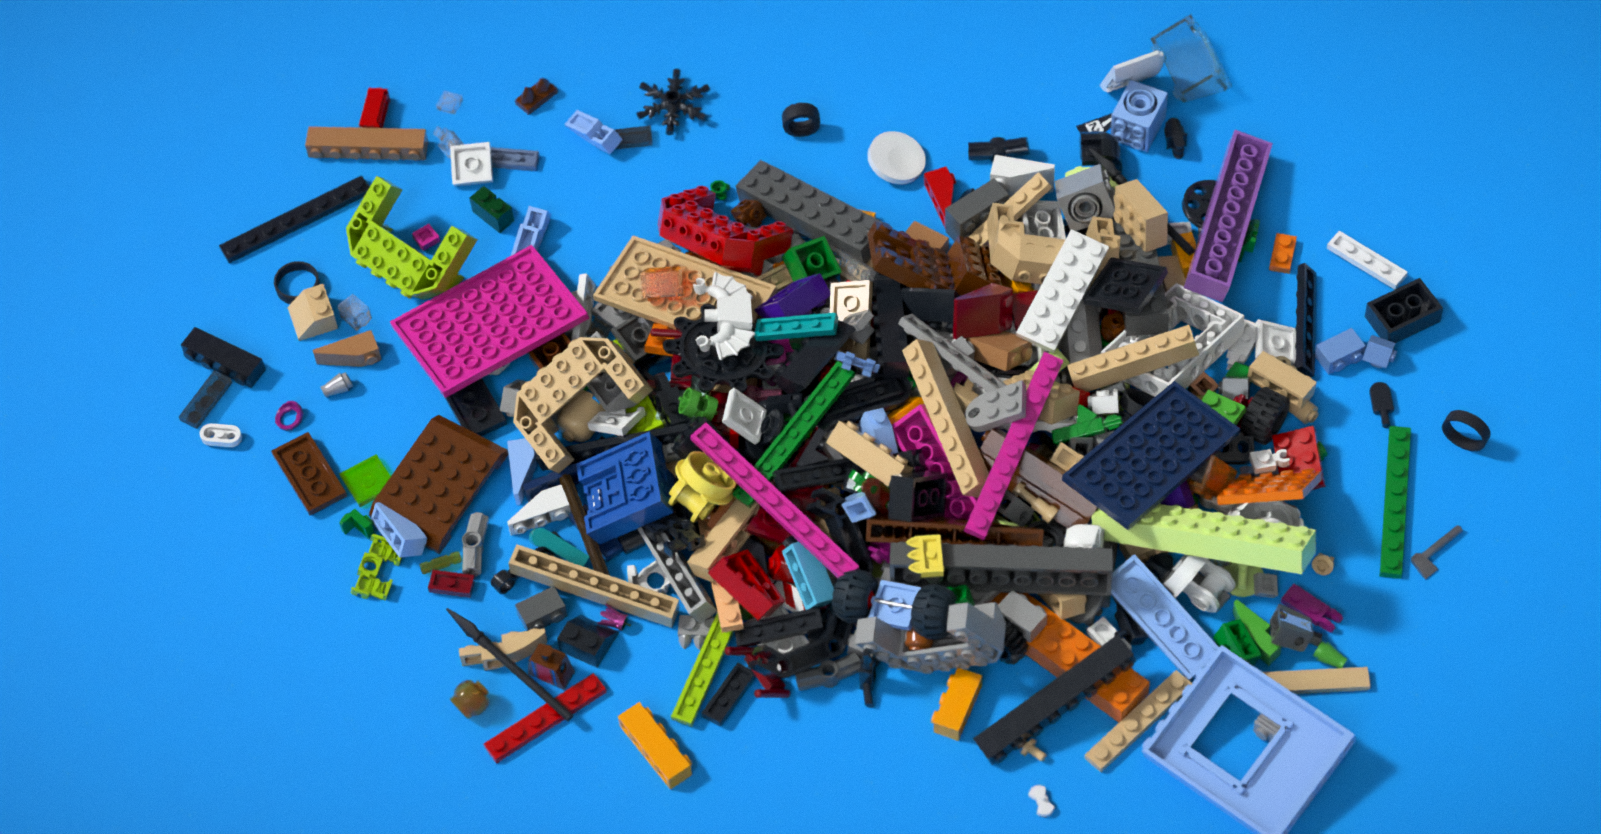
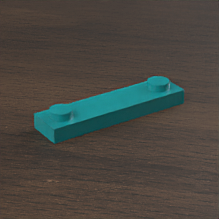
(796, 326)

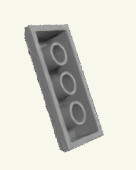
(1081, 337)
(607, 391)

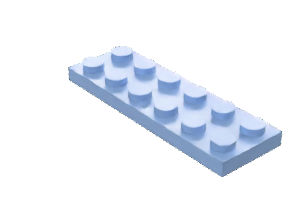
(1161, 617)

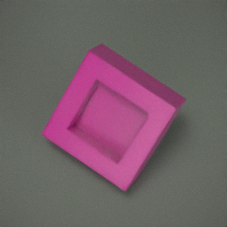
(426, 237)

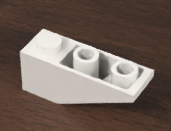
(544, 508)

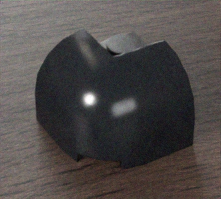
(1102, 143)

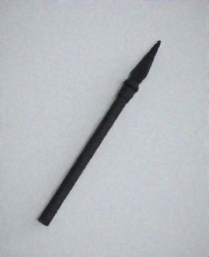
(1118, 178)
(478, 637)

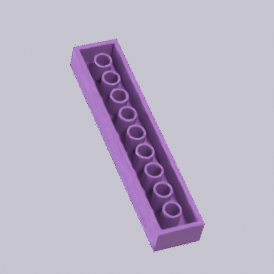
(1228, 216)

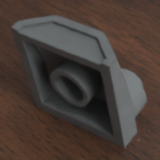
(633, 337)

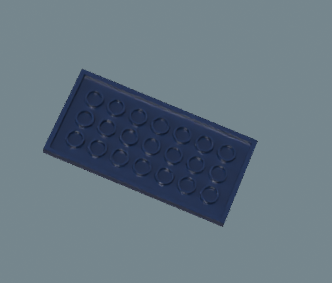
(1150, 455)

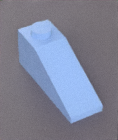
(878, 425)
(522, 466)
(399, 532)

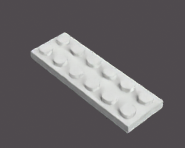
(1062, 291)

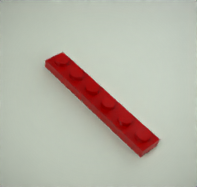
(543, 718)

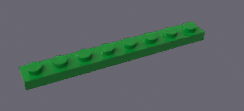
(799, 426)
(1395, 502)

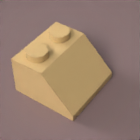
(312, 313)

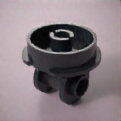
(770, 429)

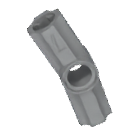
(475, 534)

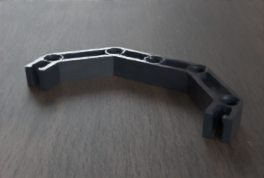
(836, 632)

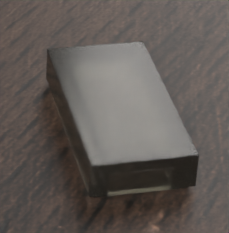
(634, 137)

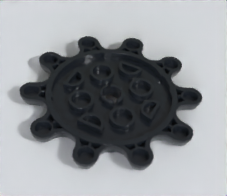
(706, 365)

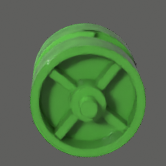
(696, 405)

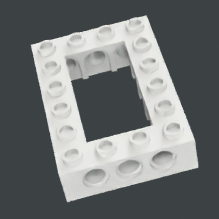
(1220, 331)

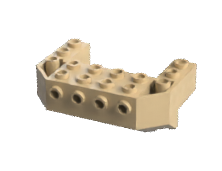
(1031, 256)
(561, 382)

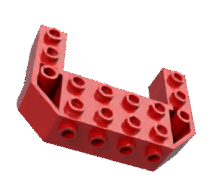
(691, 224)

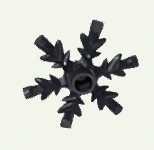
(673, 101)

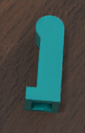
(543, 538)

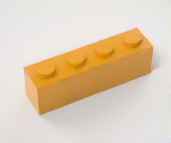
(654, 745)

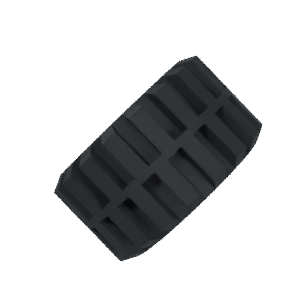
(1265, 415)

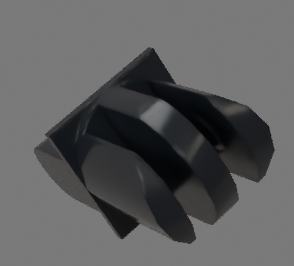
(1175, 137)

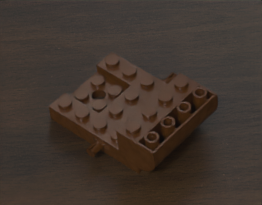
(921, 266)

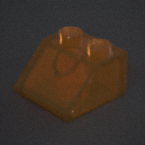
(664, 282)

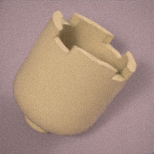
(575, 417)

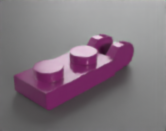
(1310, 606)

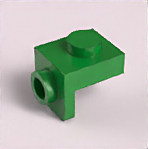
(357, 520)

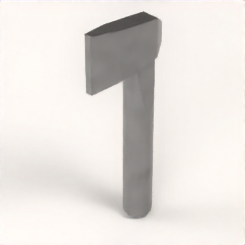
(1420, 560)

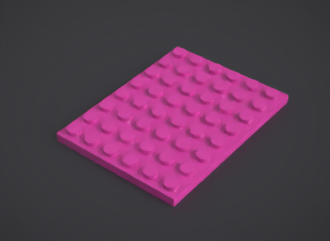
(488, 320)

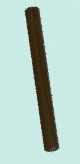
(578, 513)

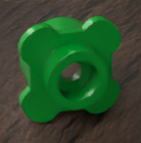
(722, 186)

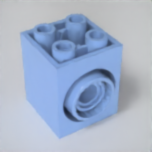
(1139, 115)

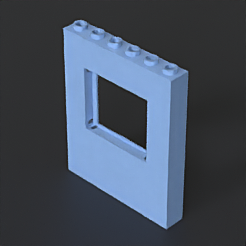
(1286, 771)

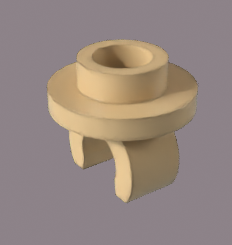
(1323, 564)

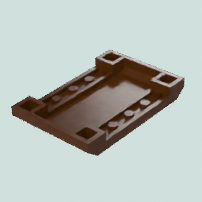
(440, 478)

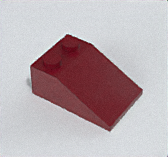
(983, 312)

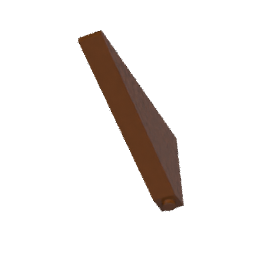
(951, 531)

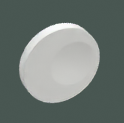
(896, 157)

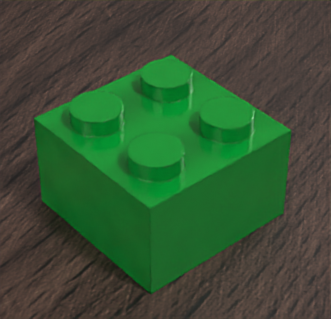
(811, 259)

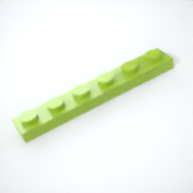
(702, 674)

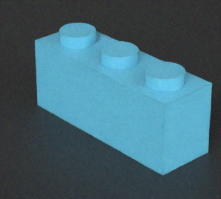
(809, 576)

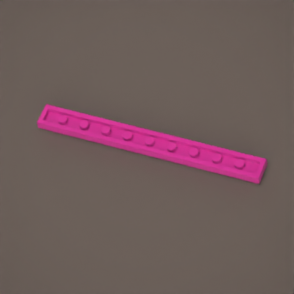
(1013, 447)
(773, 501)

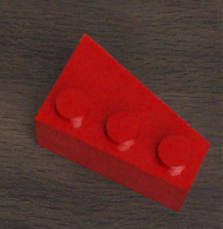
(747, 584)

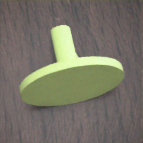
(1244, 578)

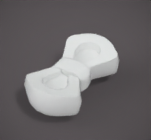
(1038, 794)

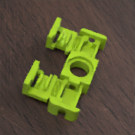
(376, 554)

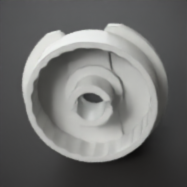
(1203, 595)

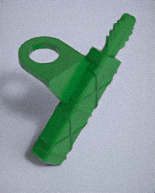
(1087, 425)

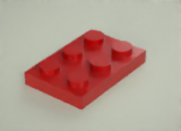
(1301, 450)

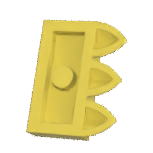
(928, 554)

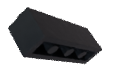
(223, 357)

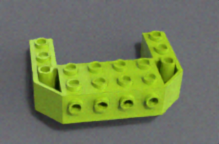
(395, 260)

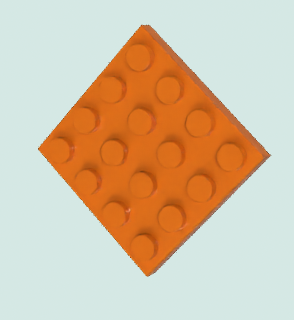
(1270, 487)

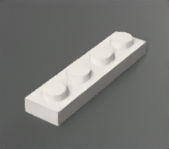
(1367, 260)

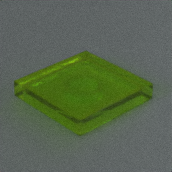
(365, 479)

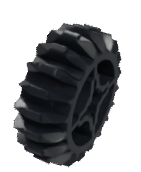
(1014, 644)

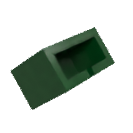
(491, 210)

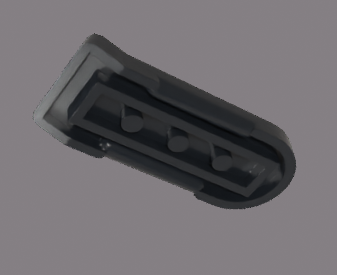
(864, 396)

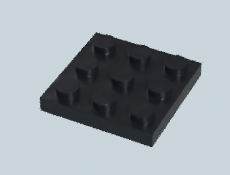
(1125, 285)

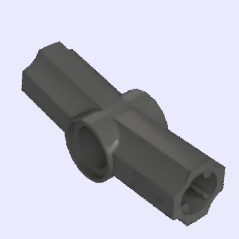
(840, 668)

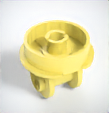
(701, 485)

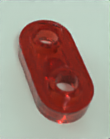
(878, 498)

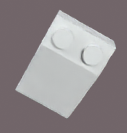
(1015, 173)

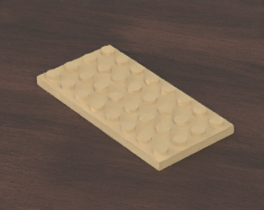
(623, 284)

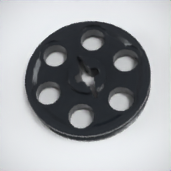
(1201, 201)

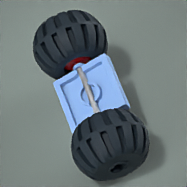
(899, 605)

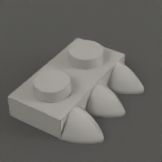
(691, 629)

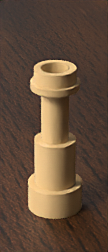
(1040, 506)

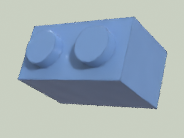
(1340, 351)

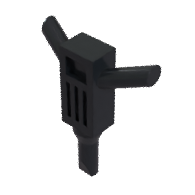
(786, 403)
(1129, 628)
(867, 676)

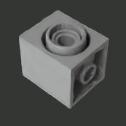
(1084, 196)

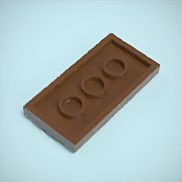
(308, 473)

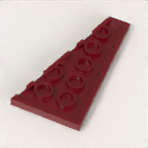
(766, 526)

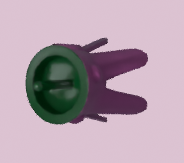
(615, 618)

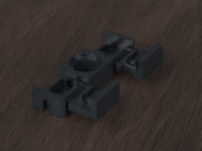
(680, 529)

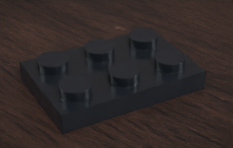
(476, 408)

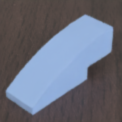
(593, 131)
(532, 229)
(858, 507)

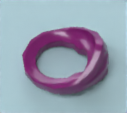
(287, 407)

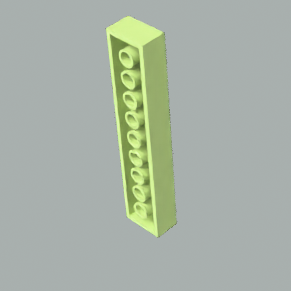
(1216, 537)

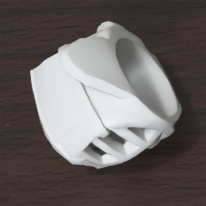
(1084, 536)

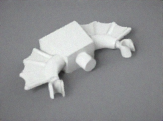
(732, 315)

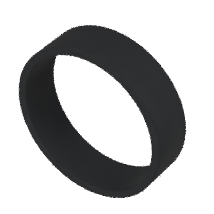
(292, 266)
(1131, 398)
(1471, 420)

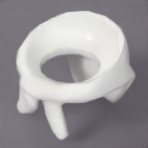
(653, 567)

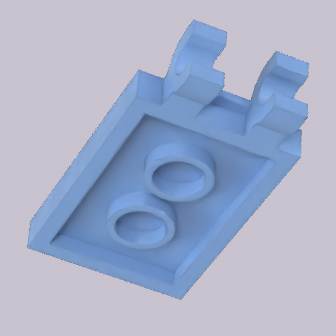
(849, 360)

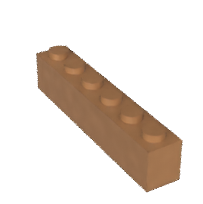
(366, 143)

